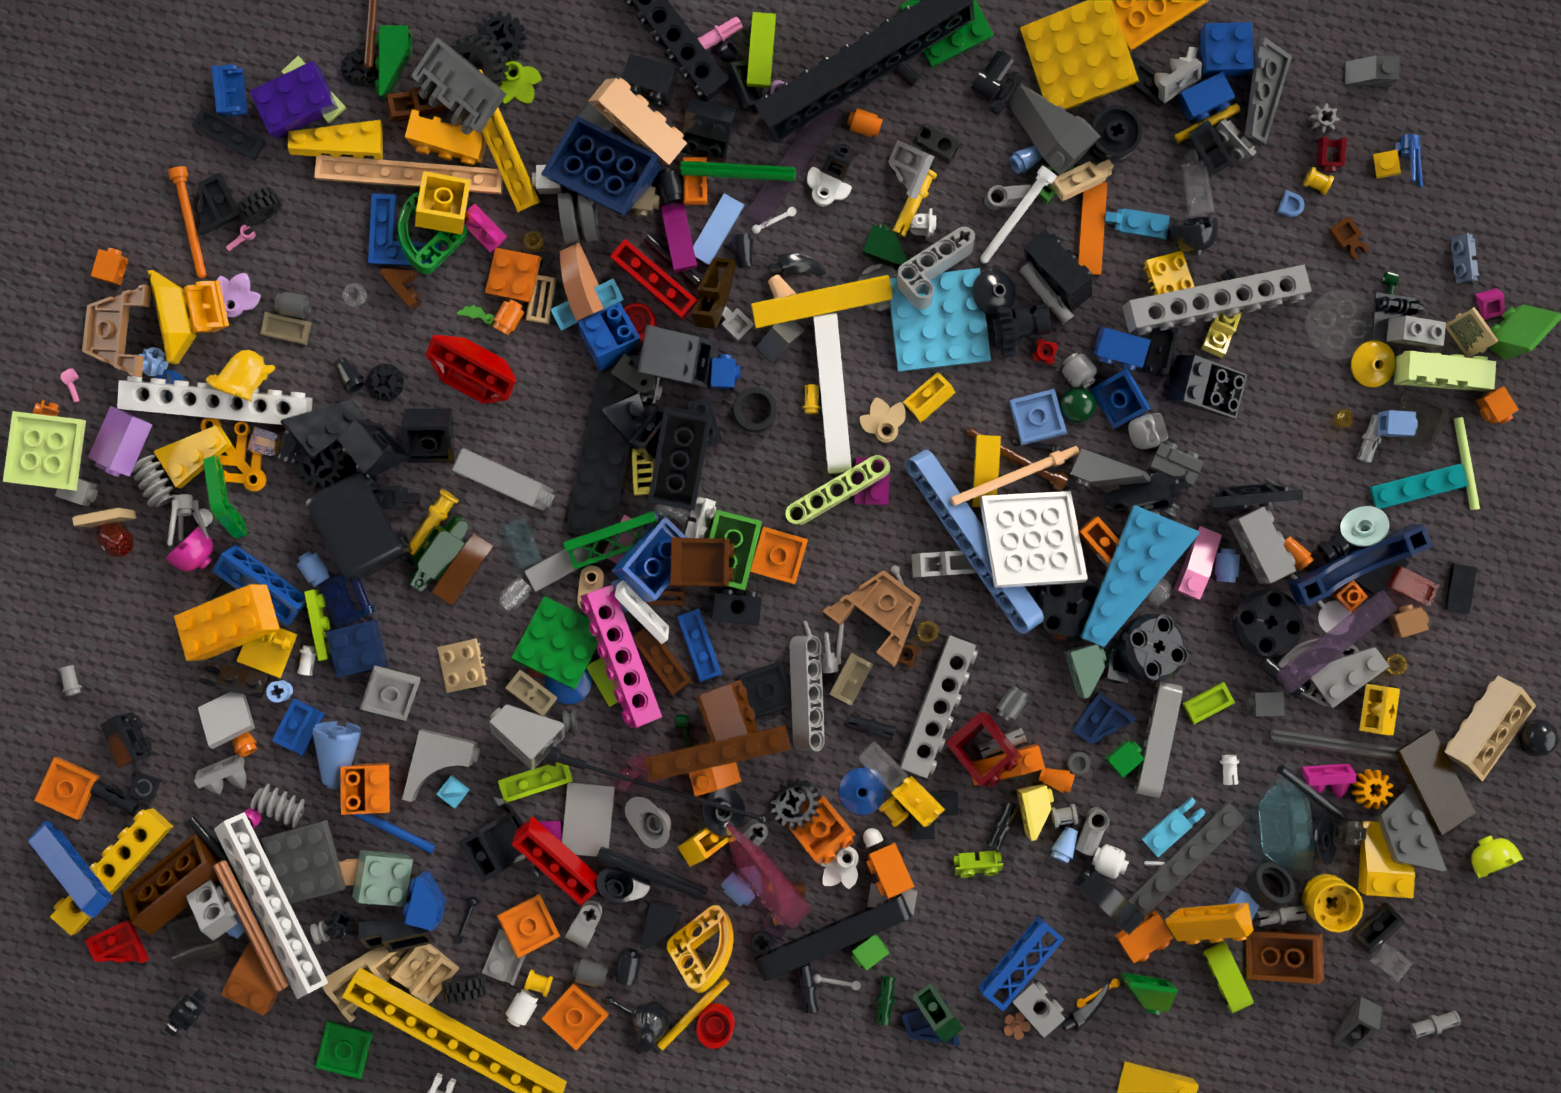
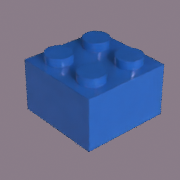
(1226, 49)

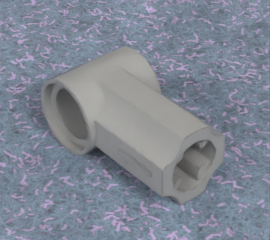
(1010, 196)
(1091, 834)

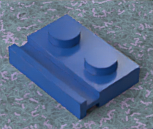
(297, 726)

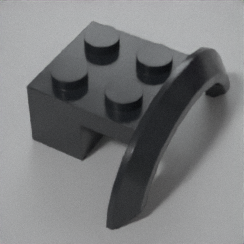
(491, 846)

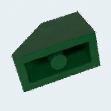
(884, 246)
(937, 1013)

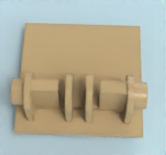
(462, 665)

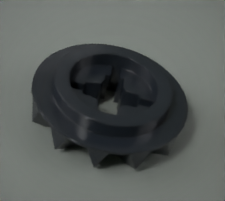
(357, 78)
(396, 382)

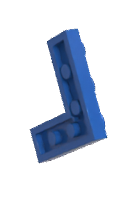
(382, 243)

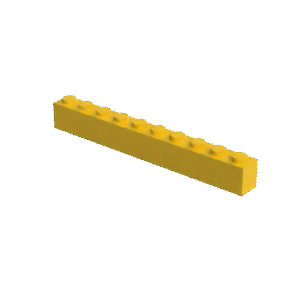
(450, 1036)

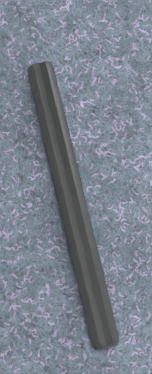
(1333, 744)

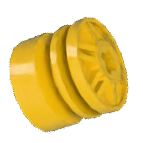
(1344, 908)

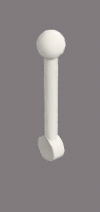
(790, 212)

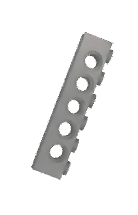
(925, 765)

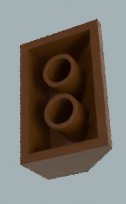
(727, 711)

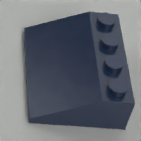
(602, 166)

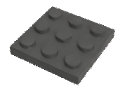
(305, 861)

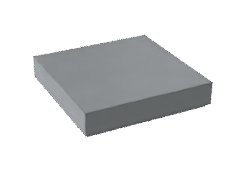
(390, 693)
(225, 718)

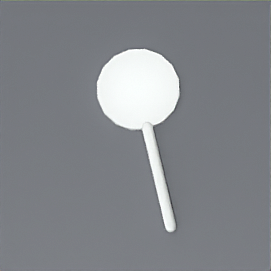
(1330, 613)

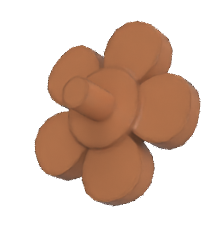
(1016, 1025)

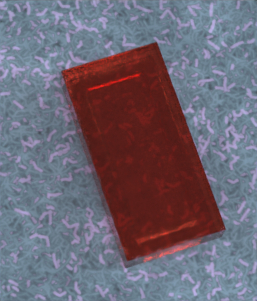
(1413, 586)

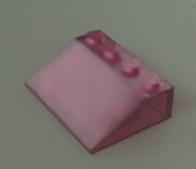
(767, 880)

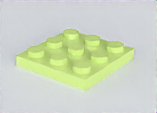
(44, 450)

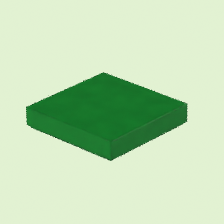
(344, 1049)

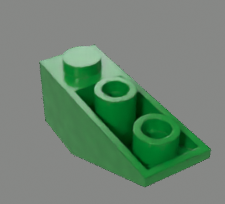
(394, 53)

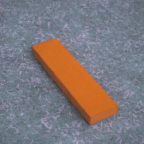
(1092, 228)

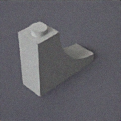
(435, 752)

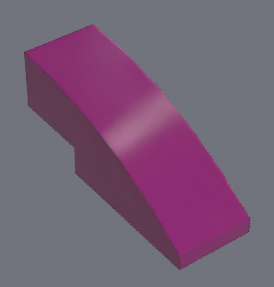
(679, 237)

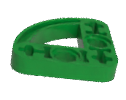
(415, 258)

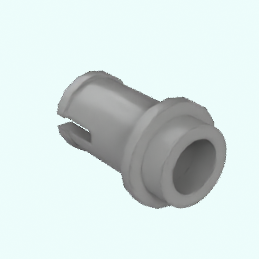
(69, 681)

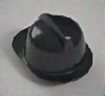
(620, 886)

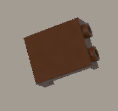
(701, 561)

